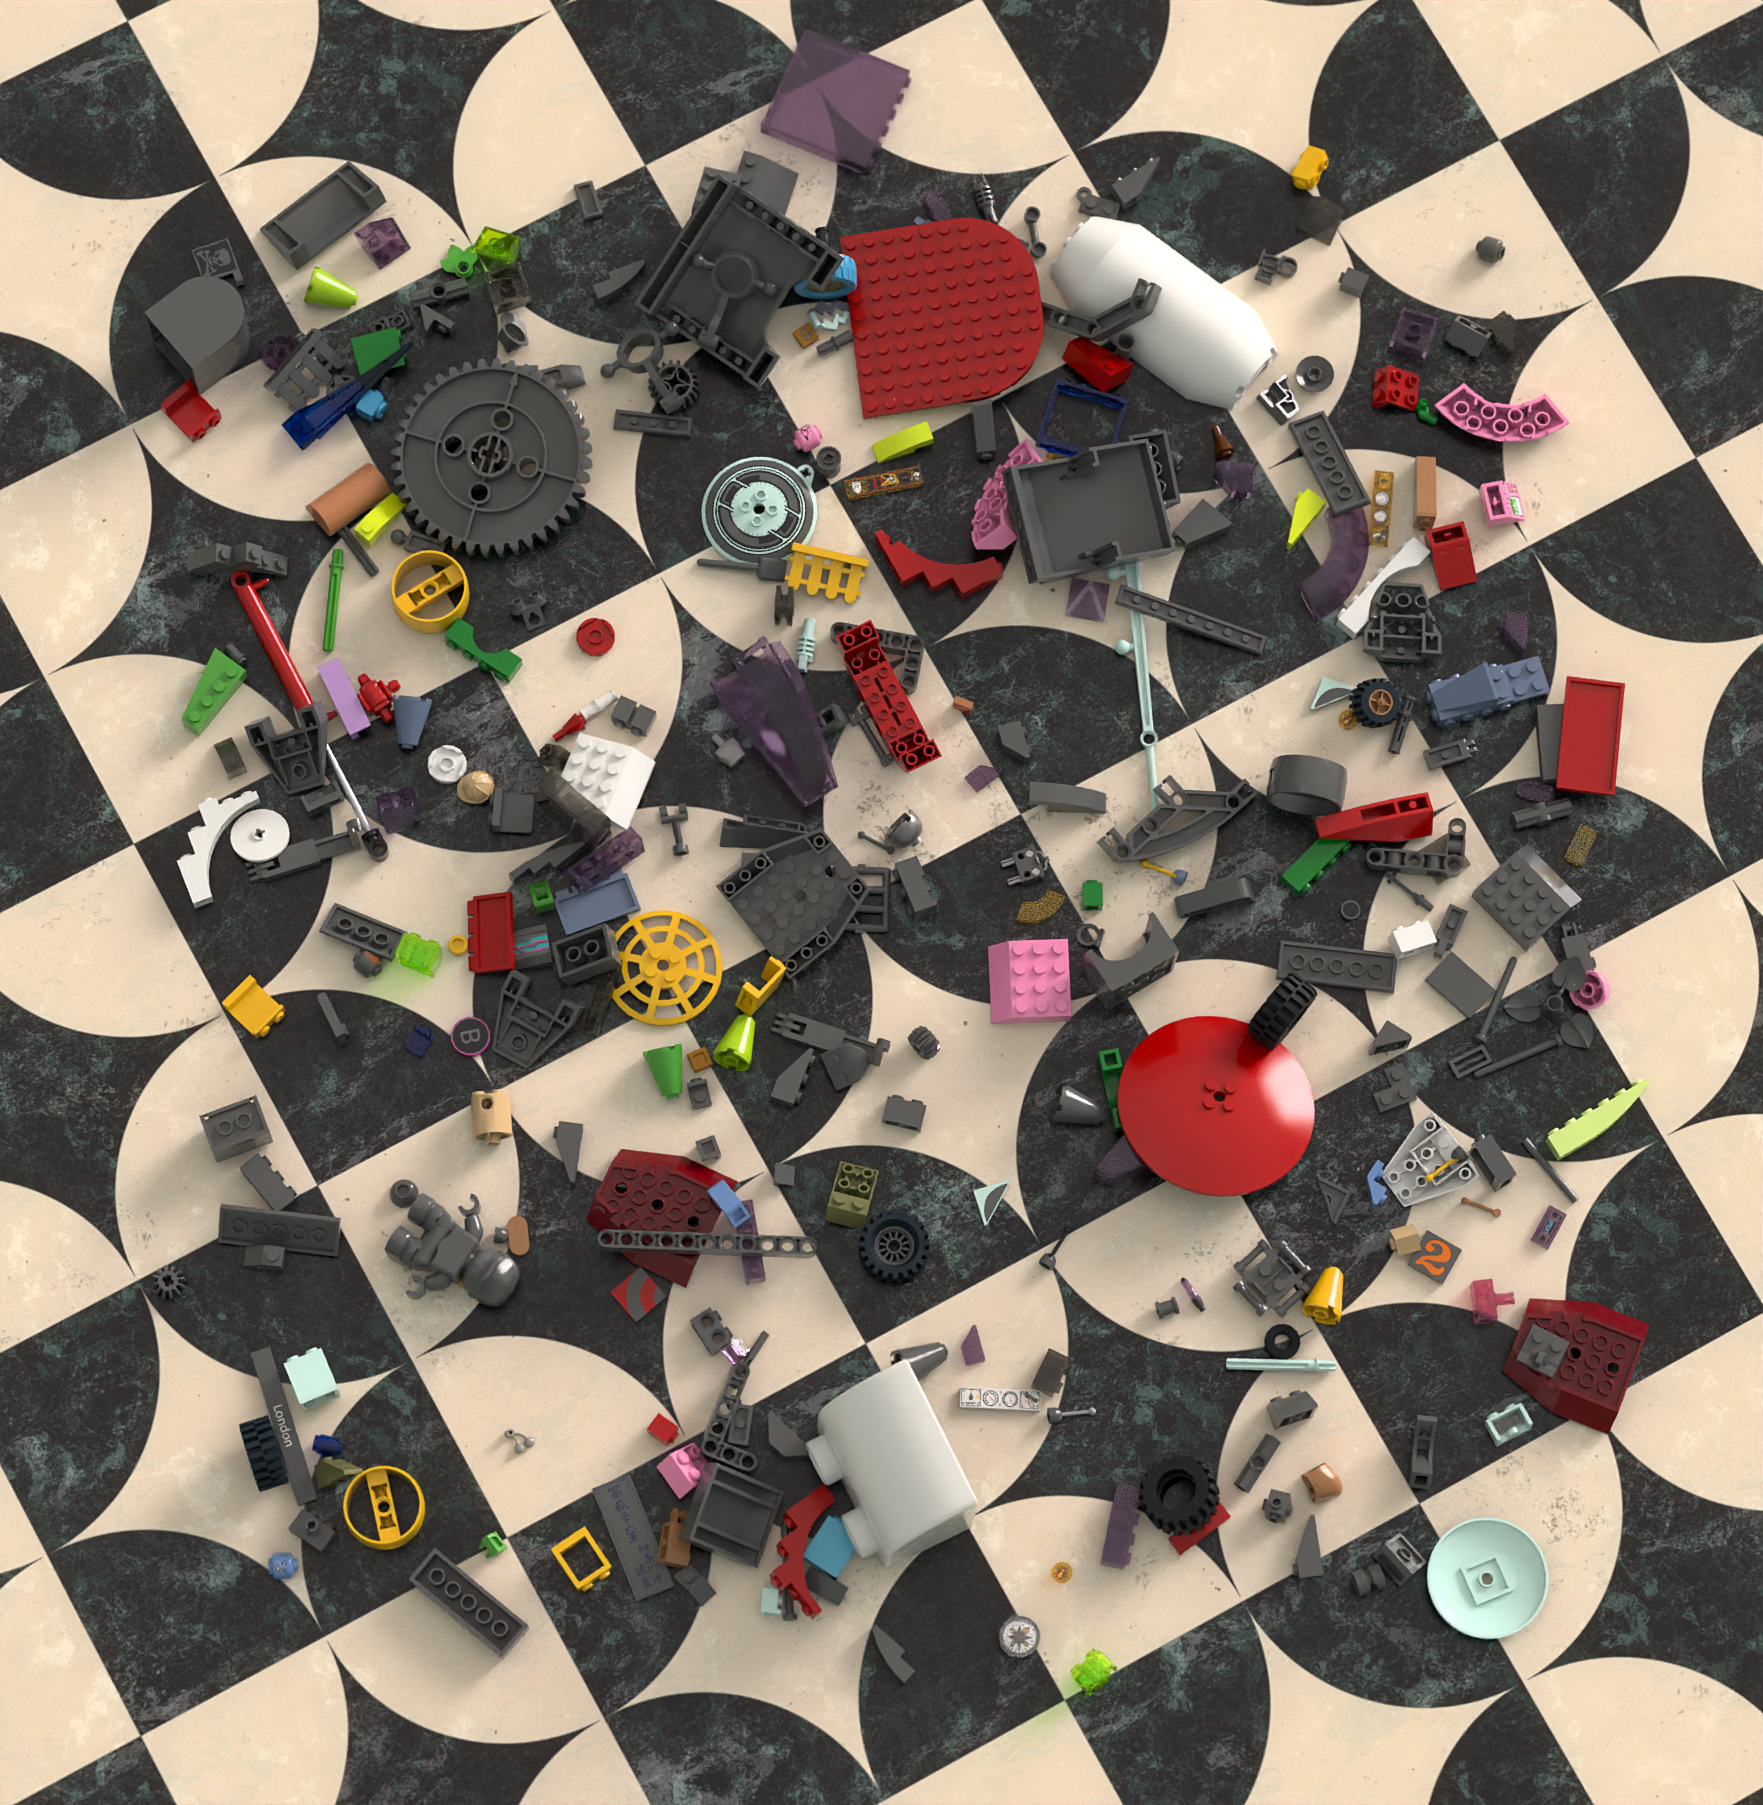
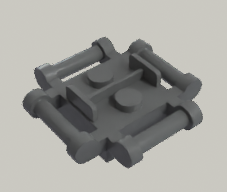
(1272, 1278)

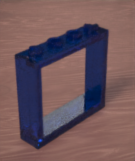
(1083, 391)

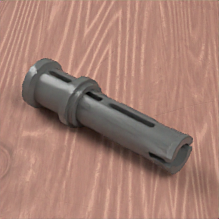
(1402, 723)

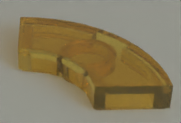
(1041, 909)

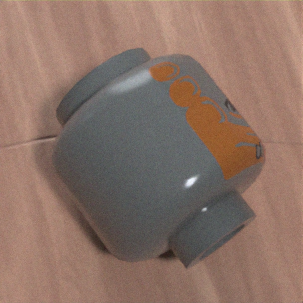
(367, 963)

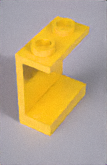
(751, 998)
(253, 1007)

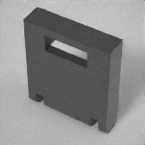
(339, 1030)

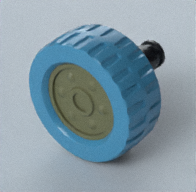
(842, 282)

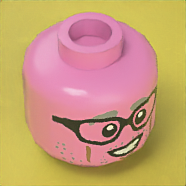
(807, 438)

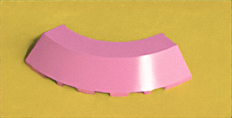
(1500, 420)
(993, 518)

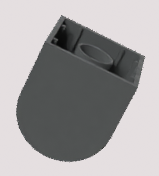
(201, 330)

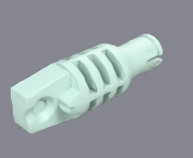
(806, 645)

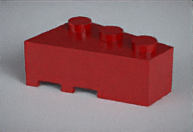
(1097, 364)

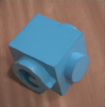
(371, 405)

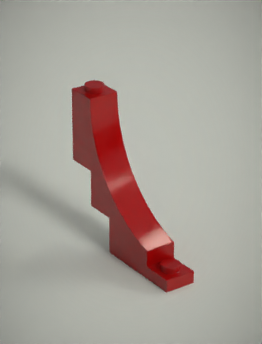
(911, 567)

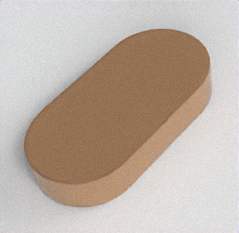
(518, 1236)

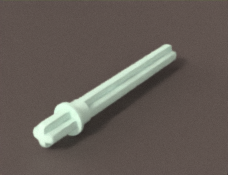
(1281, 1364)

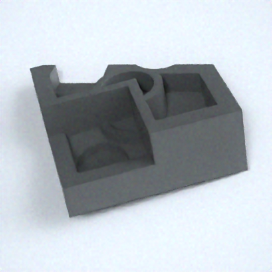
(1279, 400)

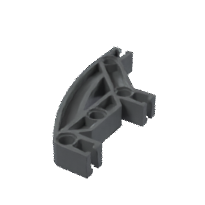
(1146, 844)

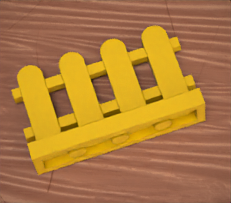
(817, 565)

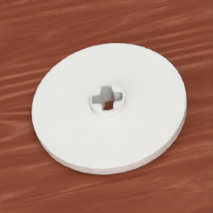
(256, 849)

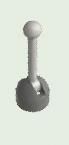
(1055, 1415)

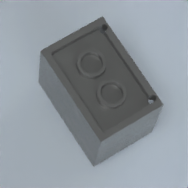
(236, 1129)

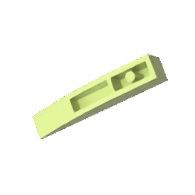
(1593, 1122)

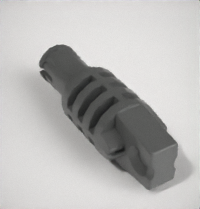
(984, 197)

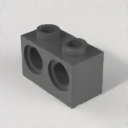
(707, 1333)

